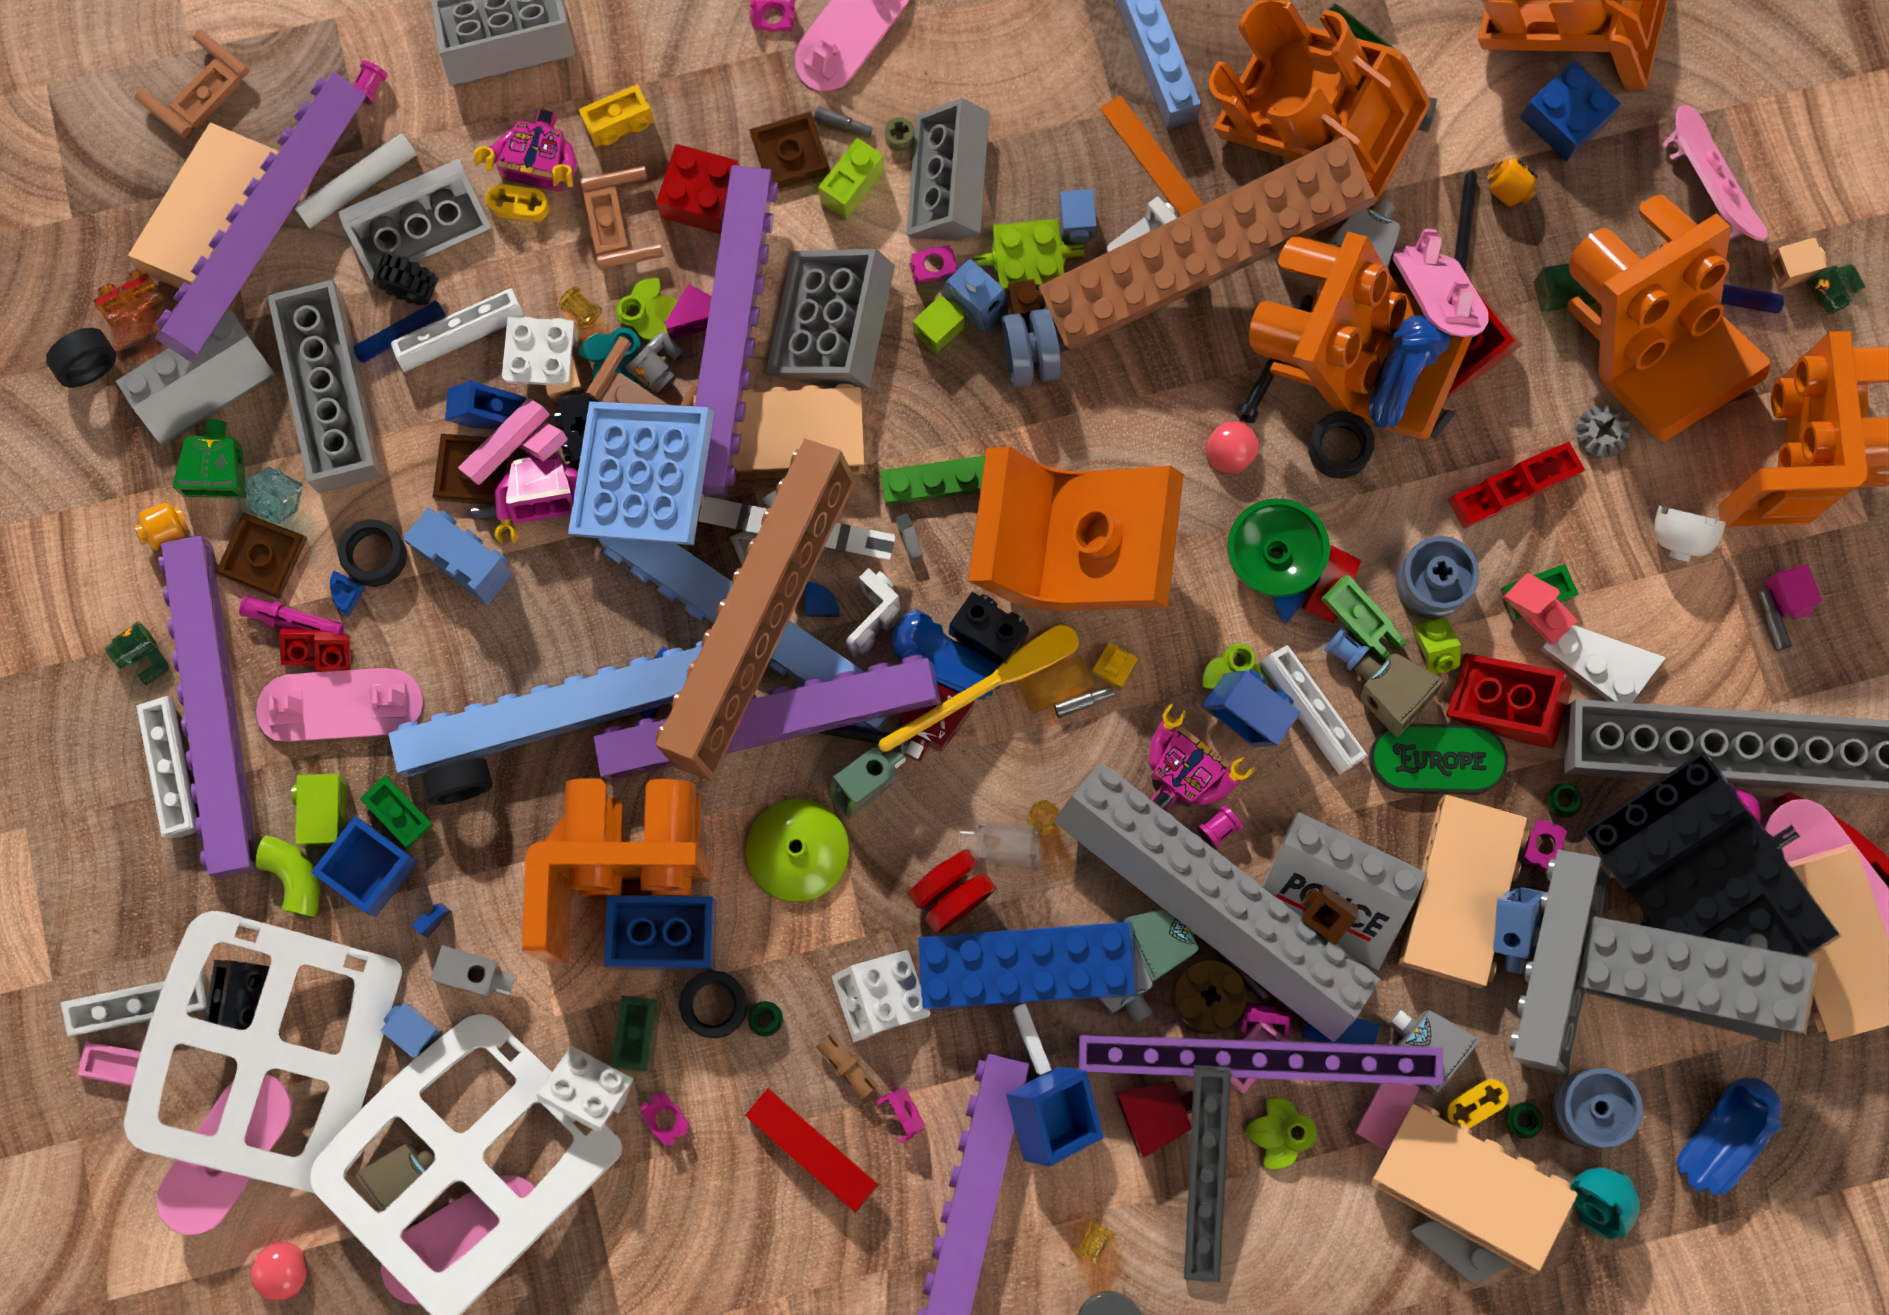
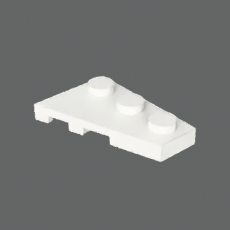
(1604, 664)

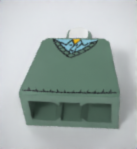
(856, 787)
(1162, 941)

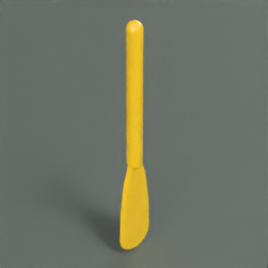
(1033, 657)

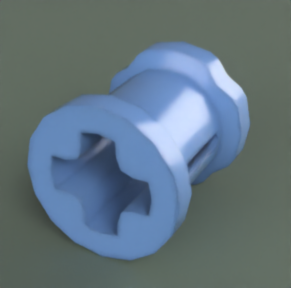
(1346, 648)

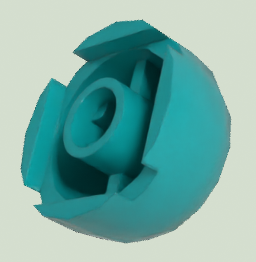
(1606, 1202)

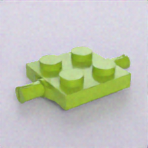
(1028, 252)

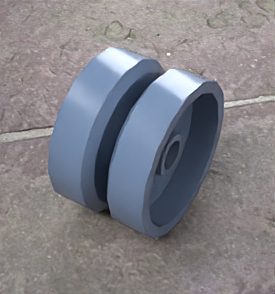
(1035, 347)
(1437, 577)
(1615, 1099)

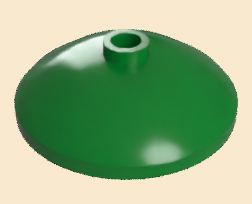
(1281, 527)

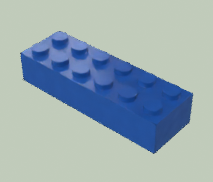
(1028, 966)

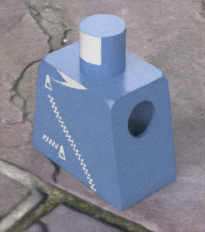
(975, 294)
(1515, 924)

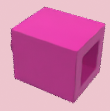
(1794, 592)

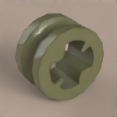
(905, 125)

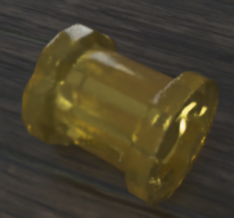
(579, 307)
(1048, 808)
(1095, 1243)

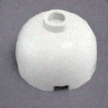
(1687, 533)

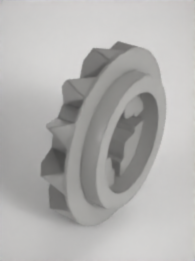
(1607, 445)

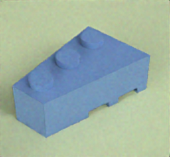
(459, 554)

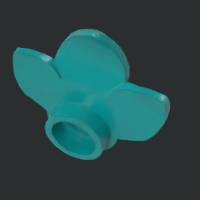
(599, 346)

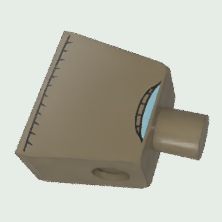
(1397, 690)
(394, 1173)

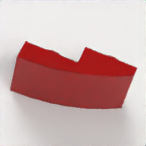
(1338, 564)
(317, 648)

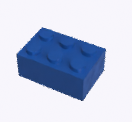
(660, 933)

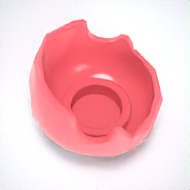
(1232, 447)
(279, 1271)

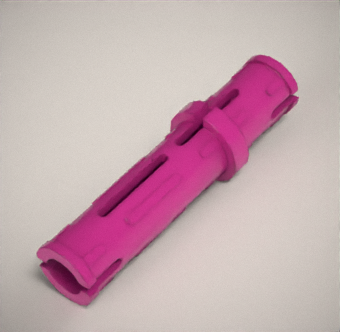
(278, 615)

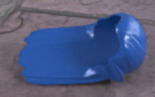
(1413, 348)
(954, 663)
(1731, 1136)

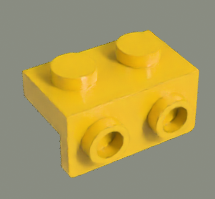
(617, 116)

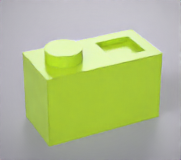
(851, 178)
(319, 809)

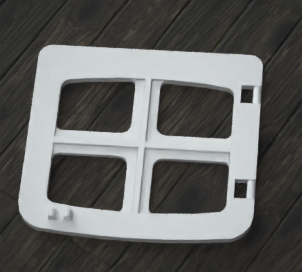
(259, 1049)
(459, 1159)

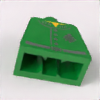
(211, 465)

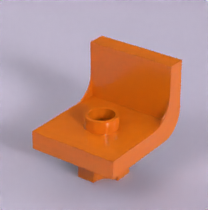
(1075, 535)

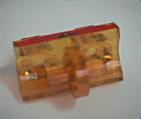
(128, 299)

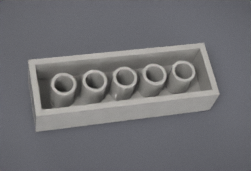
(324, 386)
(1699, 974)
(1553, 998)

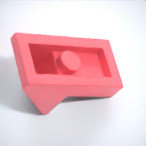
(1540, 607)

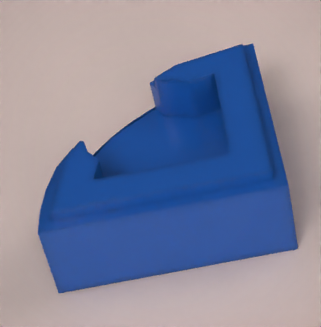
(345, 592)
(820, 601)
(1288, 605)
(427, 924)

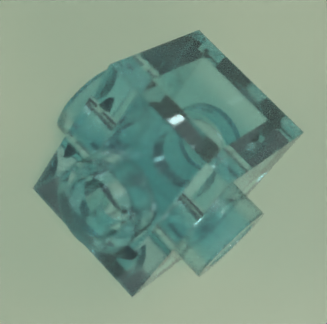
(273, 495)

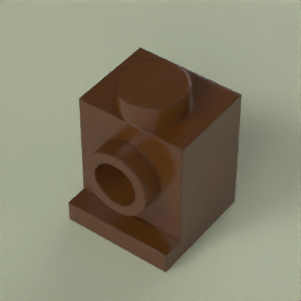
(1024, 298)
(1329, 924)

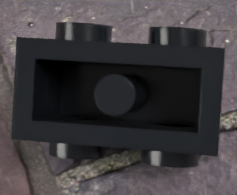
(988, 628)
(234, 993)

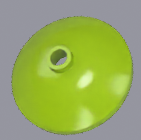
(801, 874)

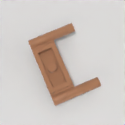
(203, 93)
(607, 219)
(617, 388)

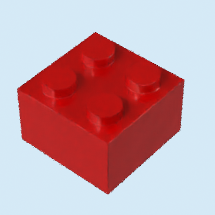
(695, 188)

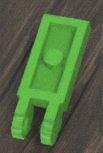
(1362, 617)

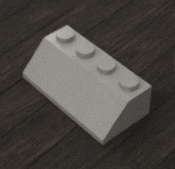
(948, 172)
(415, 217)
(181, 393)

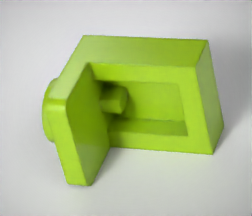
(1438, 645)

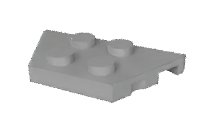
(1461, 1253)

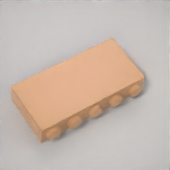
(198, 205)
(783, 418)
(1467, 869)
(1855, 968)
(1475, 1188)

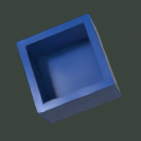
(1570, 110)
(1252, 708)
(364, 867)
(1055, 1116)

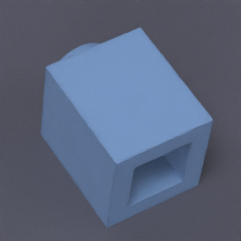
(1077, 215)
(410, 1029)

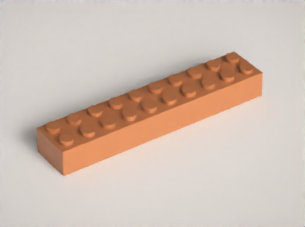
(1208, 243)
(756, 610)

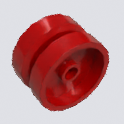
(948, 886)

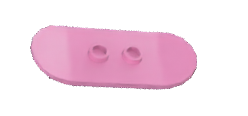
(843, 40)
(1697, 144)
(1441, 287)
(338, 704)
(1822, 833)
(200, 1197)
(451, 1234)

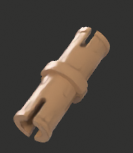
(846, 1066)

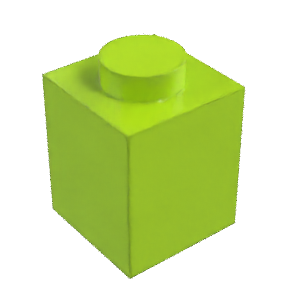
(939, 323)

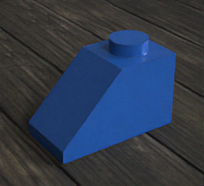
(480, 405)

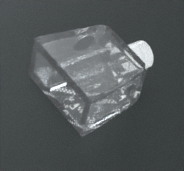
(1017, 846)

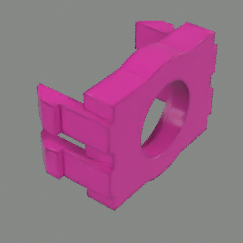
(760, 7)
(923, 275)
(1532, 855)
(1266, 1014)
(900, 1100)
(650, 1111)

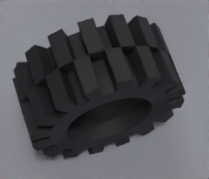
(405, 279)

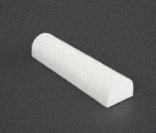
(355, 180)
(456, 330)
(1316, 711)
(167, 767)
(123, 1007)

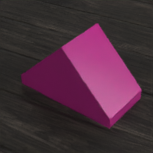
(689, 313)

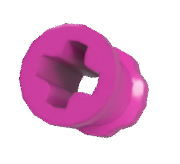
(369, 80)
(1220, 827)

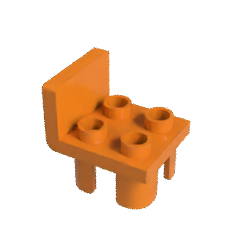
(1616, 26)
(1317, 87)
(1663, 320)
(1350, 332)
(1828, 437)
(589, 856)

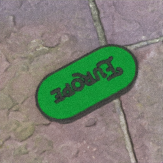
(1439, 759)

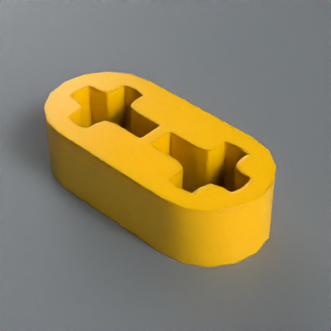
(517, 207)
(1472, 1096)

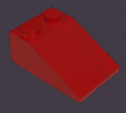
(1485, 349)
(1511, 699)

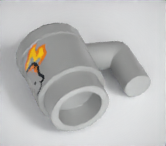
(649, 367)

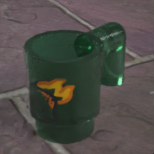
(1832, 289)
(134, 645)

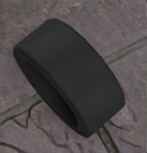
(81, 357)
(1351, 422)
(357, 533)
(457, 781)
(689, 992)

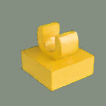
(1115, 665)

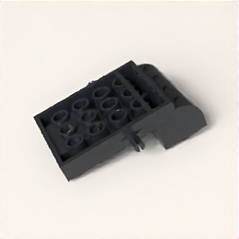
(1709, 865)

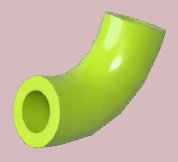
(294, 871)

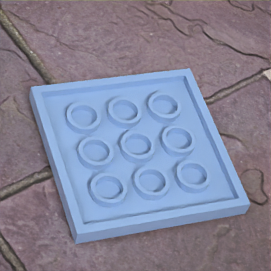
(641, 472)

